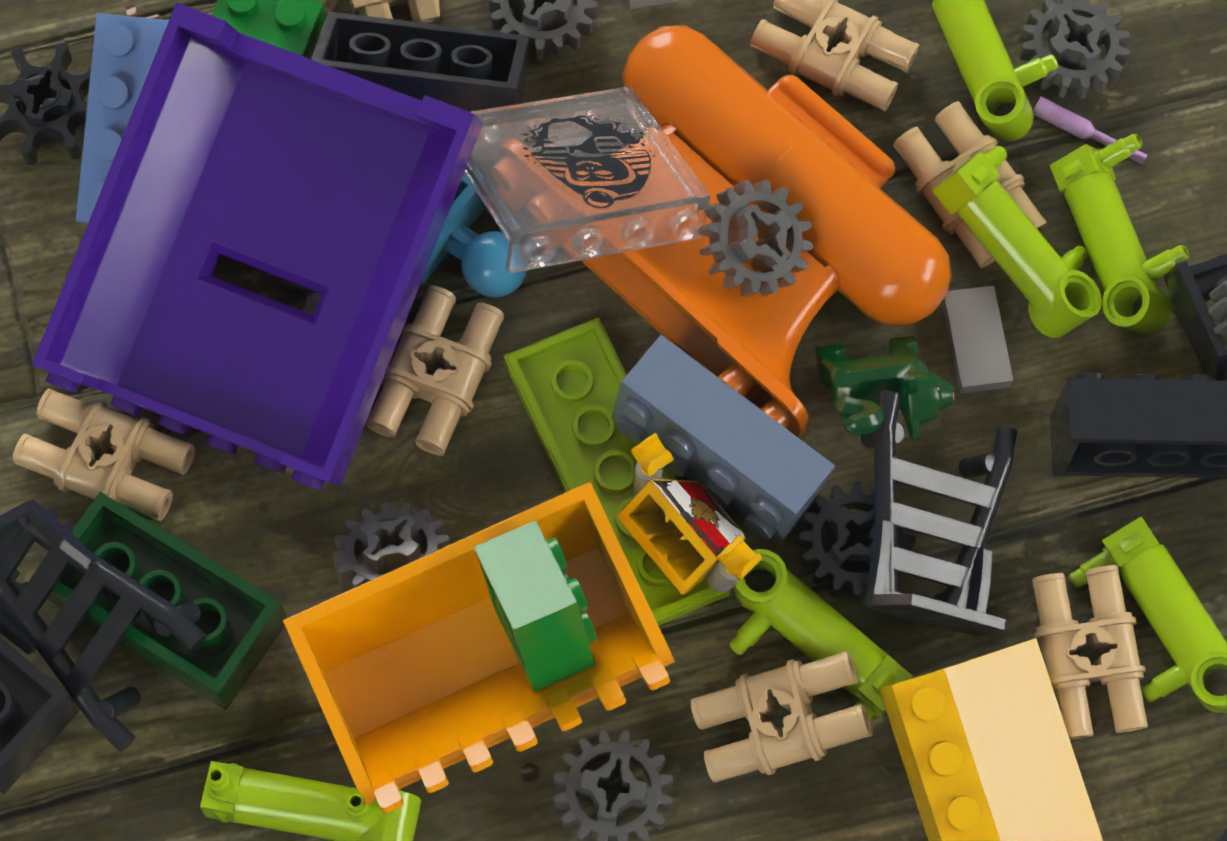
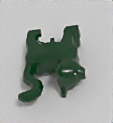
(858, 383)

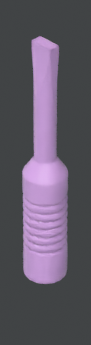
(1076, 125)

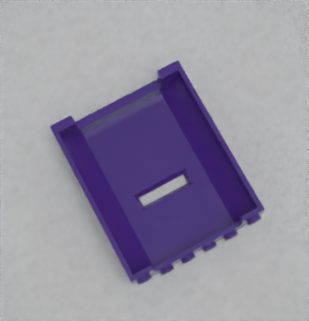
(288, 174)

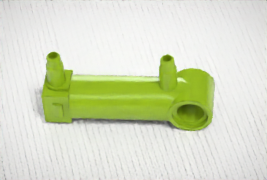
(988, 67)
(1111, 240)
(1053, 285)
(1169, 608)
(814, 630)
(303, 806)

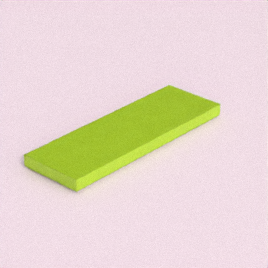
(570, 397)

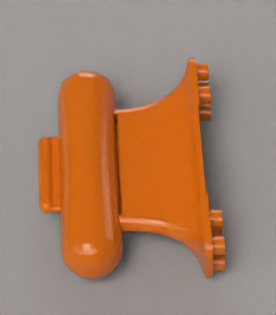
(788, 135)

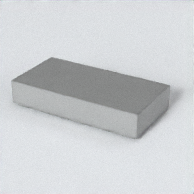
(977, 340)

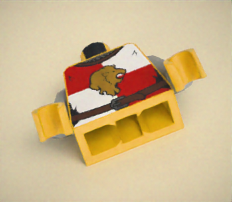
(684, 526)

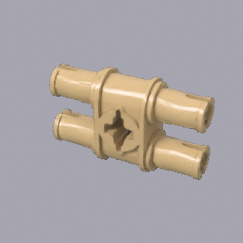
(839, 67)
(932, 171)
(447, 389)
(97, 431)
(1108, 631)
(803, 733)

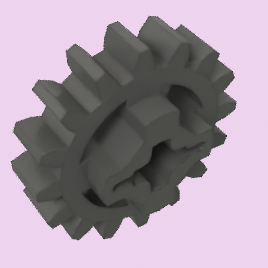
(550, 26)
(1075, 41)
(778, 240)
(385, 542)
(634, 794)

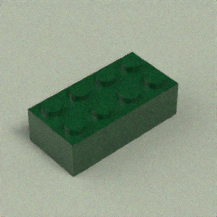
(233, 613)

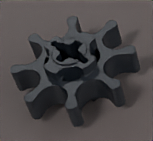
(36, 90)

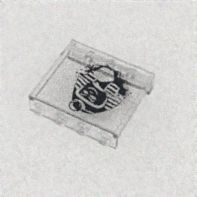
(583, 179)

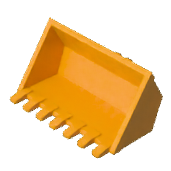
(426, 675)

